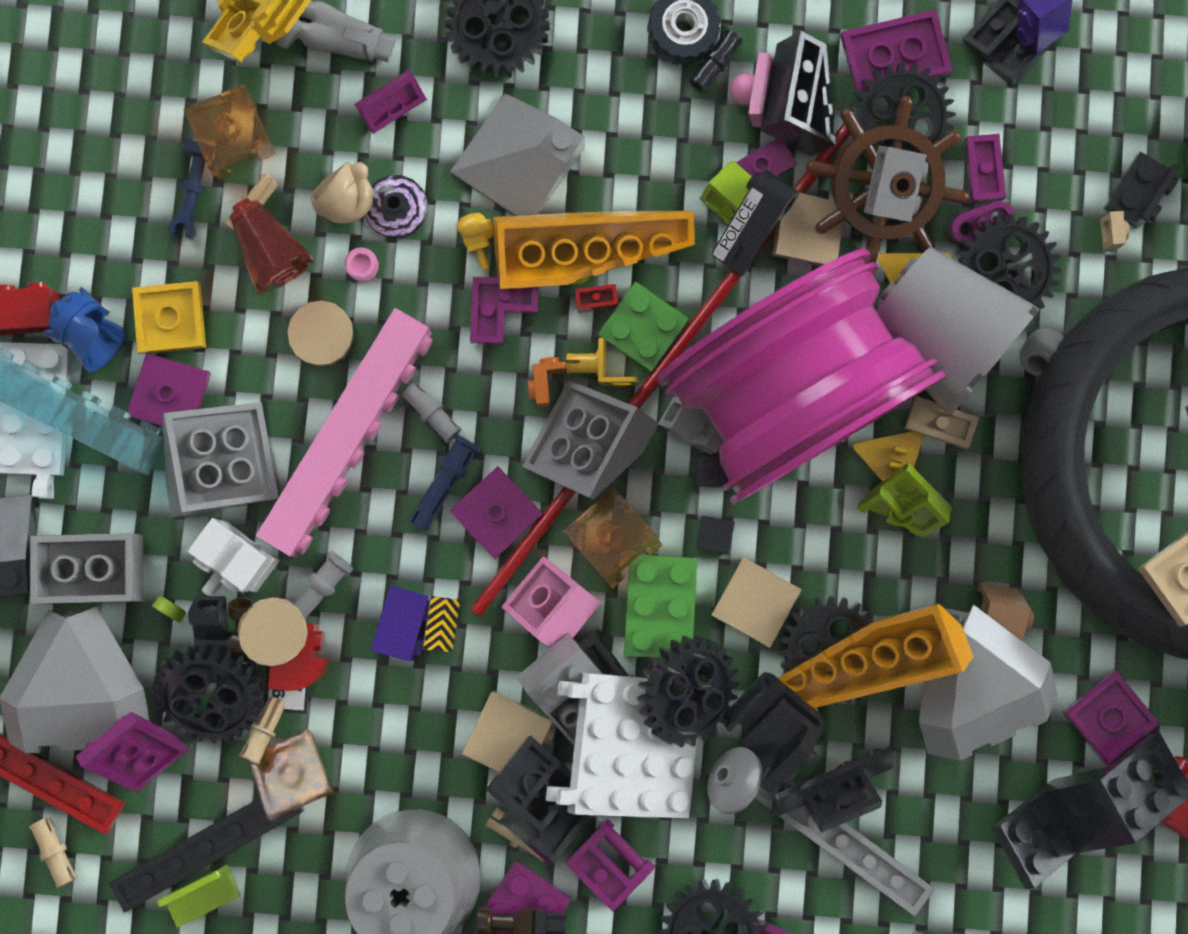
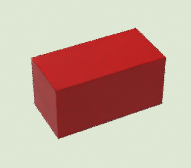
(596, 298)

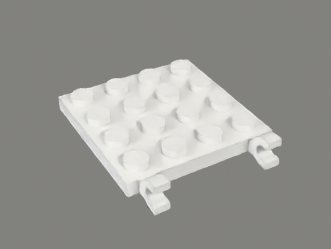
(25, 442)
(618, 760)

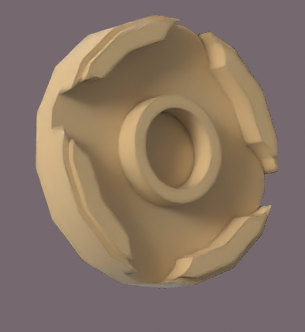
(321, 333)
(272, 631)

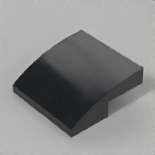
(997, 44)

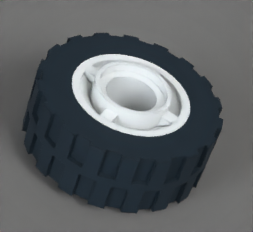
(678, 45)

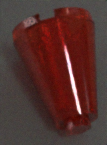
(267, 247)

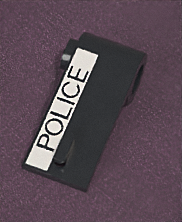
(764, 204)

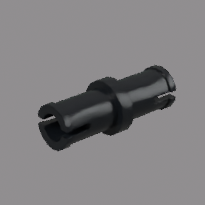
(715, 61)

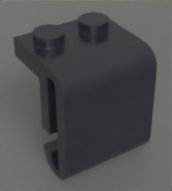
(779, 728)

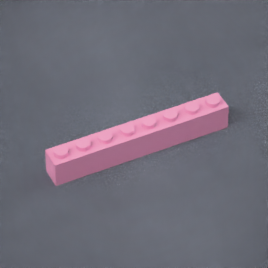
(345, 433)

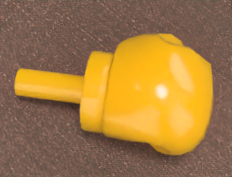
(475, 233)

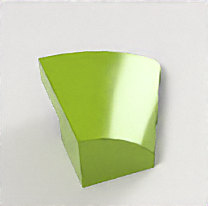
(908, 502)

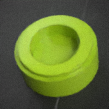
(169, 608)

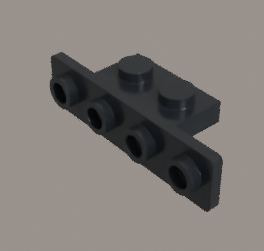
(838, 794)

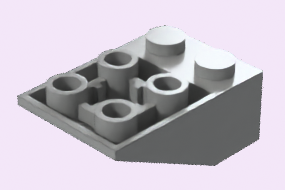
(540, 680)

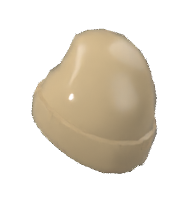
(344, 194)

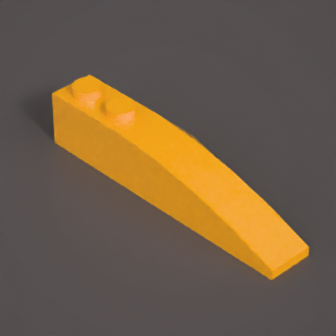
(577, 245)
(884, 657)

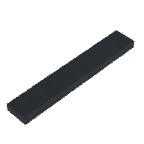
(194, 854)

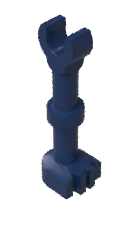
(192, 189)

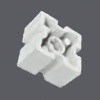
(232, 557)

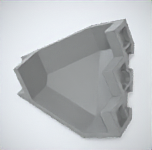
(69, 685)
(994, 695)

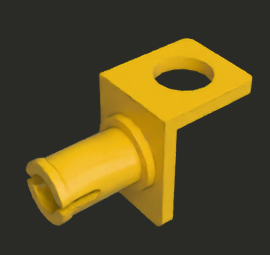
(597, 364)

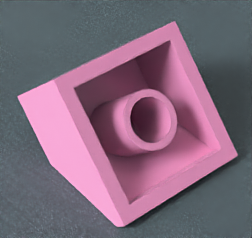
(550, 603)

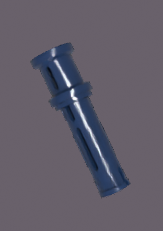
(451, 469)

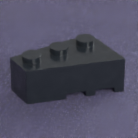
(797, 95)

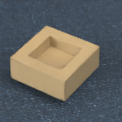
(1114, 230)

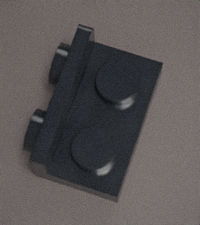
(1142, 190)

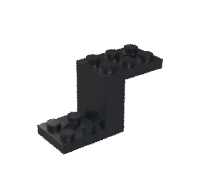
(1092, 810)

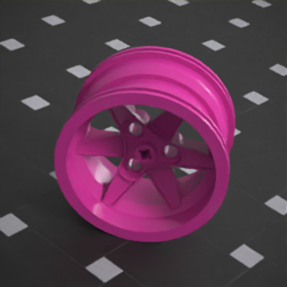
(798, 373)

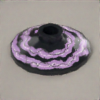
(404, 219)

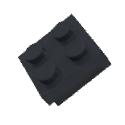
(523, 789)

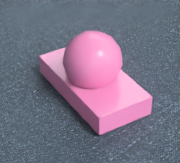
(753, 89)

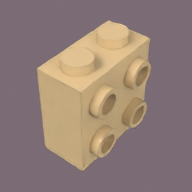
(503, 729)

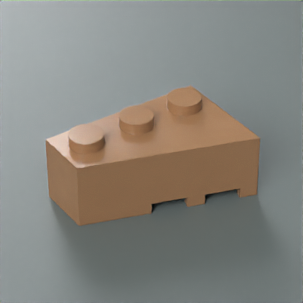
(1007, 608)

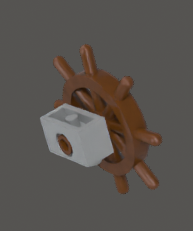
(892, 184)

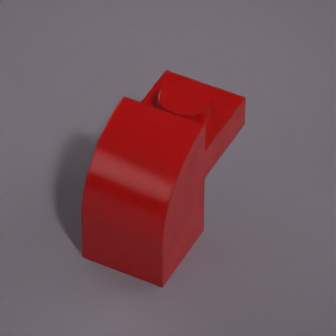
(303, 669)

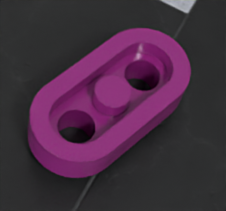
(975, 216)

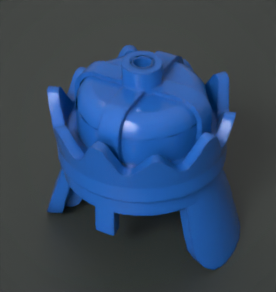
(81, 326)

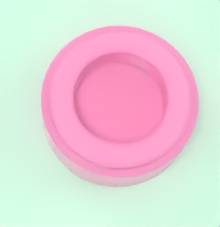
(361, 264)

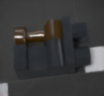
(212, 626)
(525, 921)

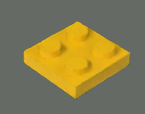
(169, 317)

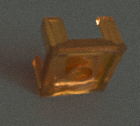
(228, 129)
(612, 536)

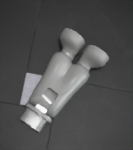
(339, 34)

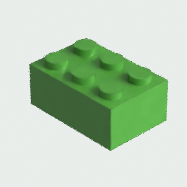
(659, 603)

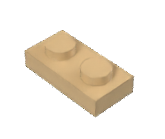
(932, 421)

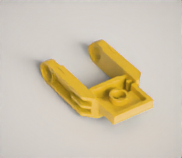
(251, 20)

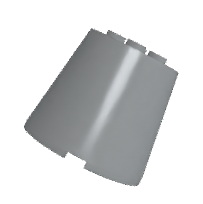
(953, 318)
(426, 858)

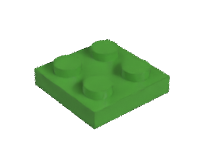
(643, 327)

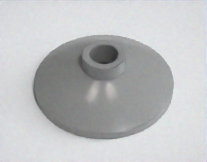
(734, 780)

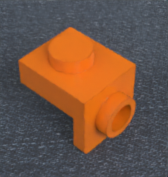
(539, 387)

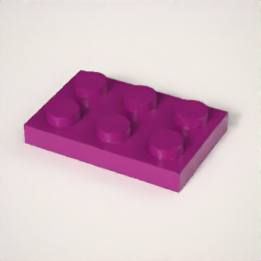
(903, 39)
(132, 752)

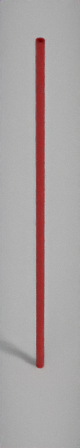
(640, 397)

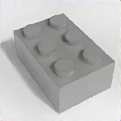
(86, 568)

